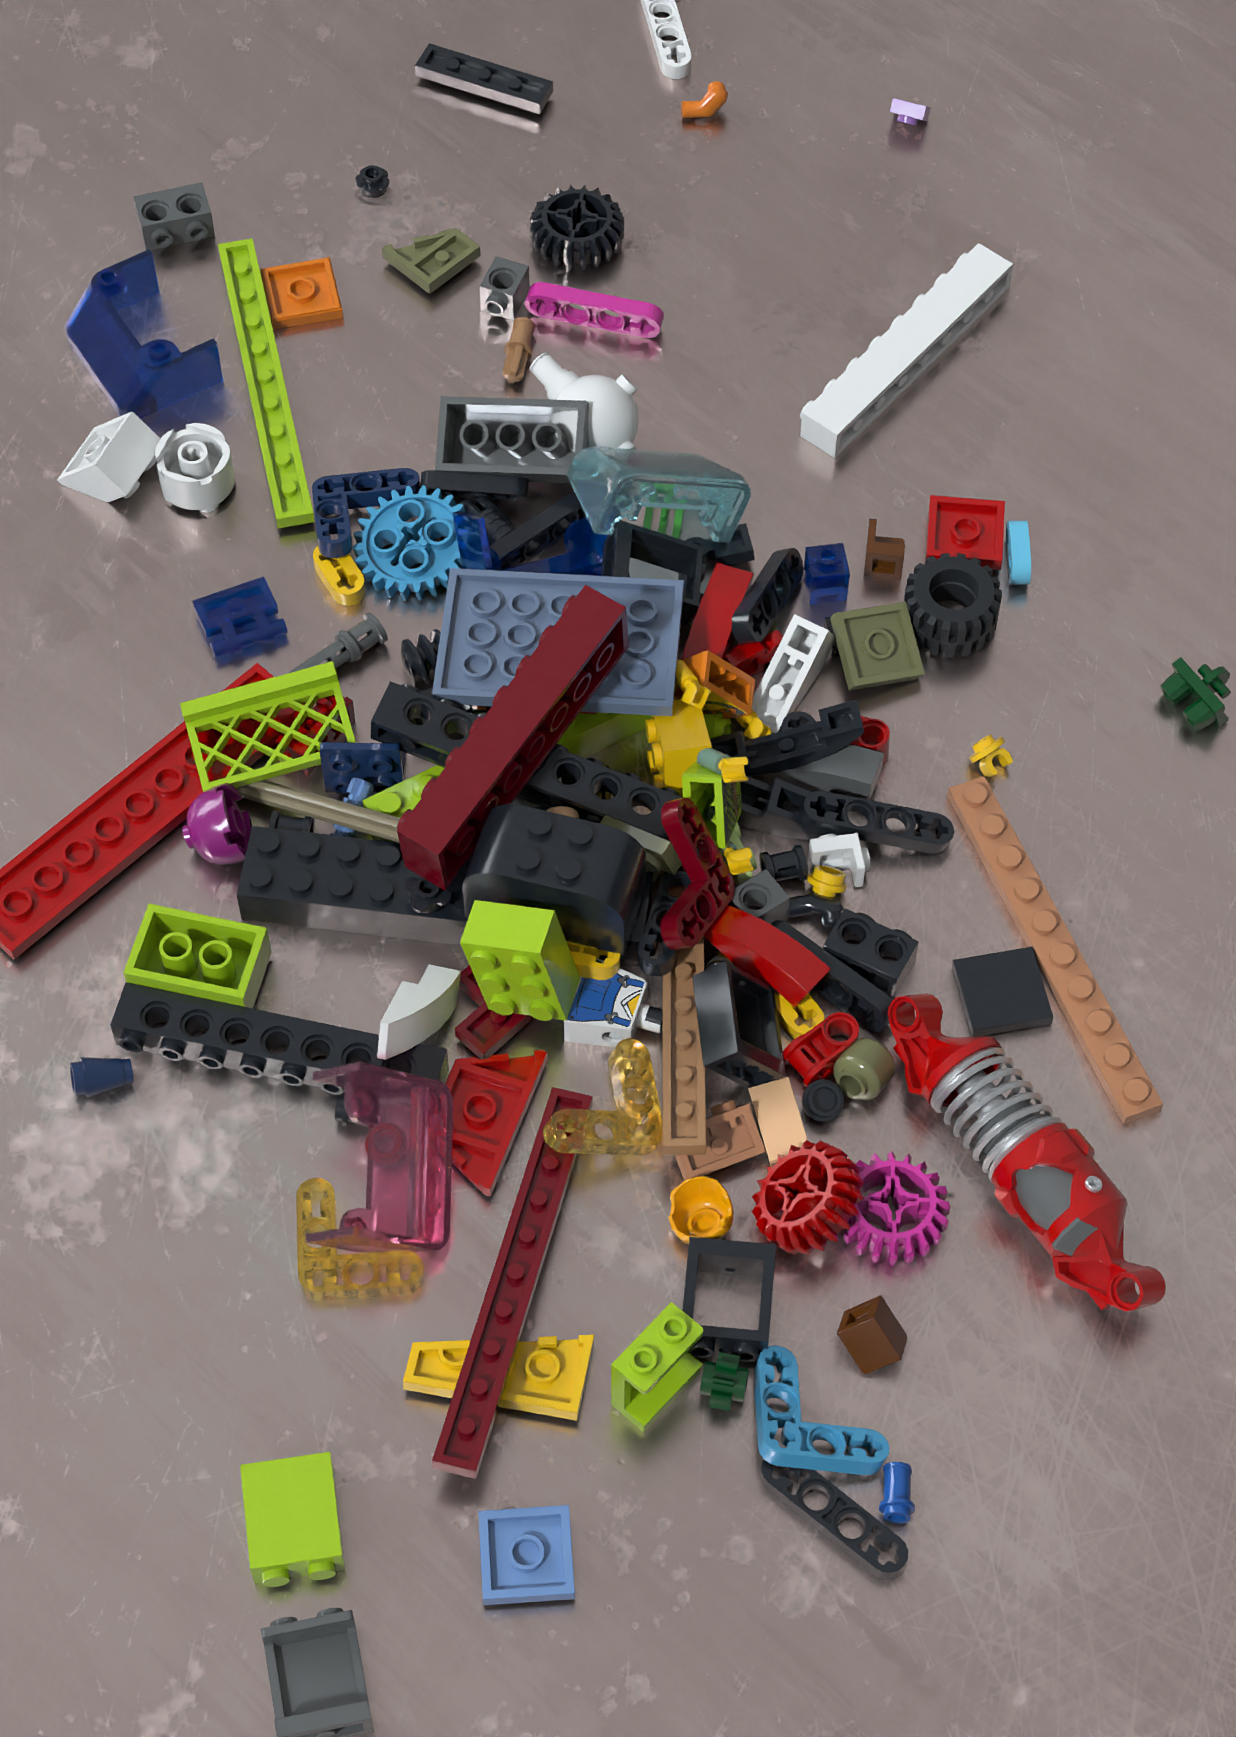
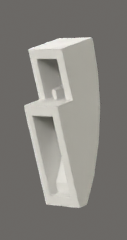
(418, 1010)

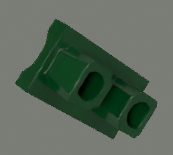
(1207, 705)

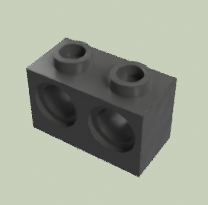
(174, 216)

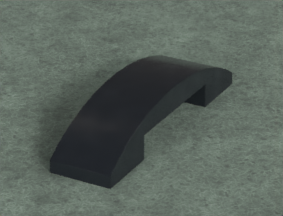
(797, 745)

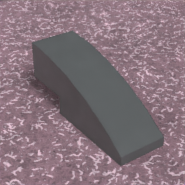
(847, 771)

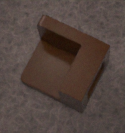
(883, 554)
(872, 1335)

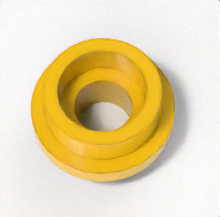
(827, 880)

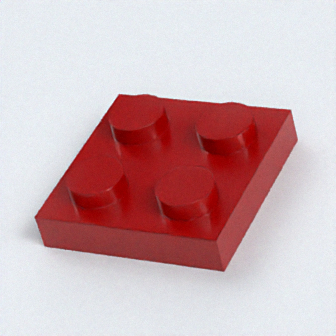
(966, 528)

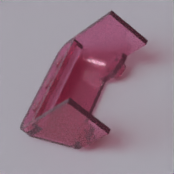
(405, 1163)

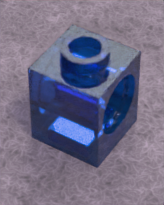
(826, 573)

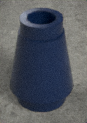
(98, 1075)

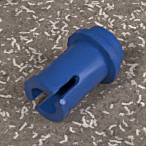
(897, 1493)

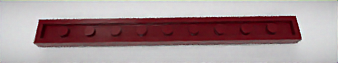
(507, 1299)

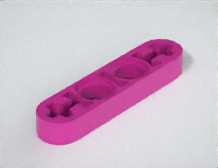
(644, 321)

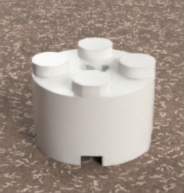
(195, 467)

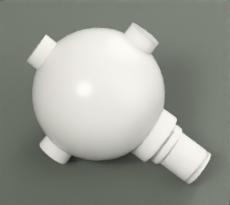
(612, 409)

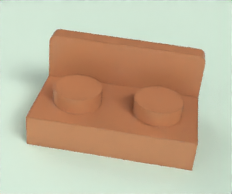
(729, 1139)

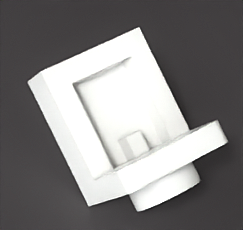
(840, 853)

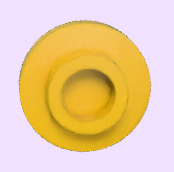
(985, 751)

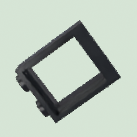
(659, 550)
(758, 1052)
(735, 1259)

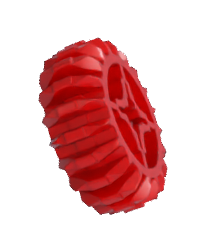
(807, 1197)

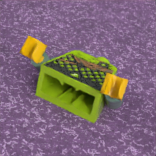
(715, 789)

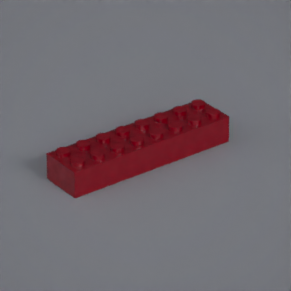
(513, 735)

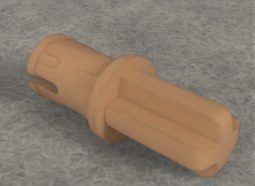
(518, 349)

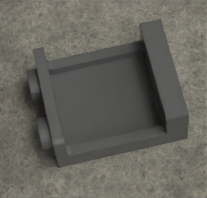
(317, 1676)

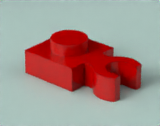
(753, 656)

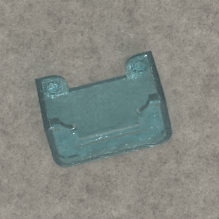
(622, 481)

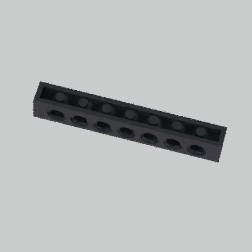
(431, 743)
(144, 1006)

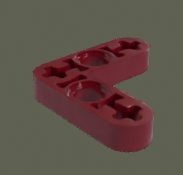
(709, 876)

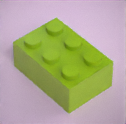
(199, 956)
(520, 960)

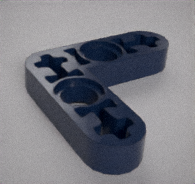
(341, 492)

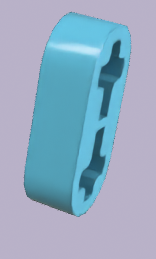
(1018, 552)

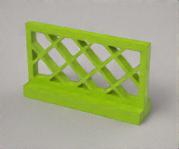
(252, 702)

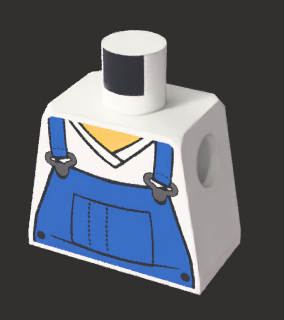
(611, 1010)

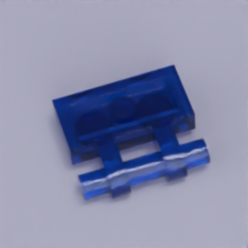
(235, 608)

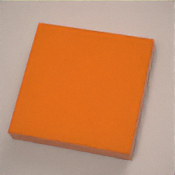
(301, 293)

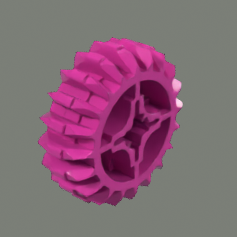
(925, 1204)

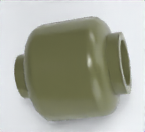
(864, 1069)

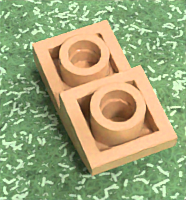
(777, 1117)

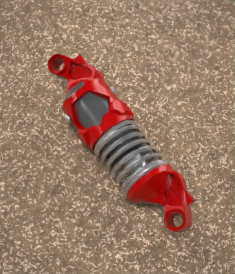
(1032, 1158)

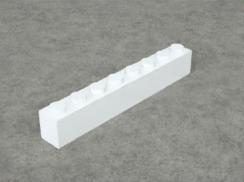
(905, 350)

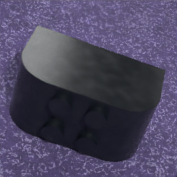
(563, 865)

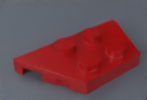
(488, 1110)

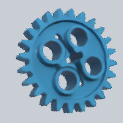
(412, 543)

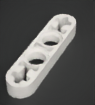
(668, 26)

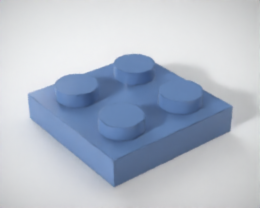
(526, 1555)

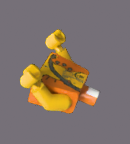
(719, 689)

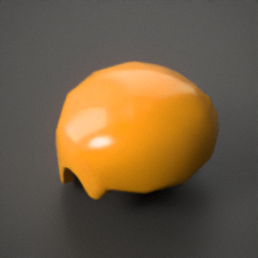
(700, 1209)

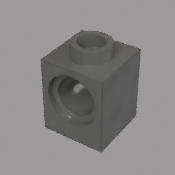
(504, 288)
(765, 893)

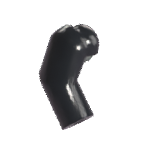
(816, 904)

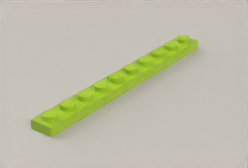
(266, 384)

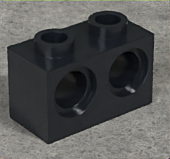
(875, 943)

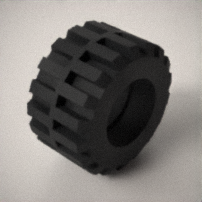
(956, 581)

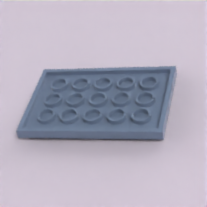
(500, 616)

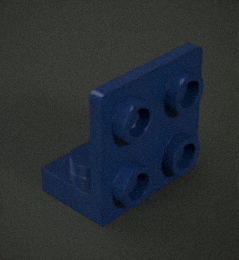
(374, 762)

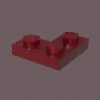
(485, 1029)

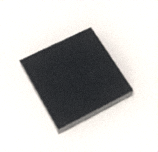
(1002, 992)

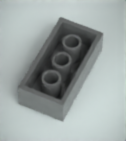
(508, 437)

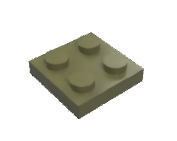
(877, 645)

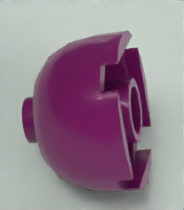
(217, 826)

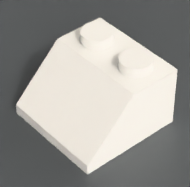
(112, 459)

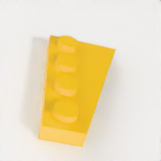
(543, 1377)

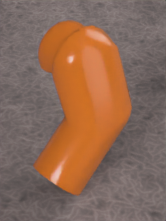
(708, 105)

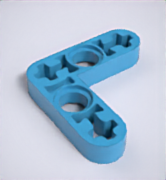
(800, 1435)

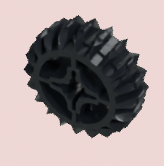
(577, 227)

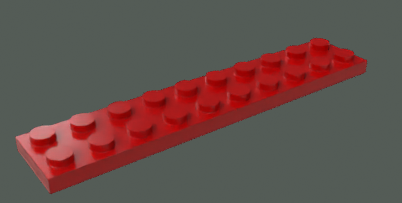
(114, 828)

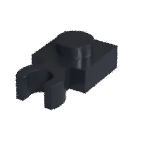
(727, 553)

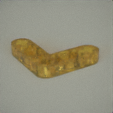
(622, 1121)
(328, 1260)

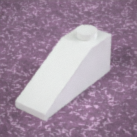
(791, 671)

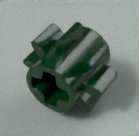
(724, 1381)

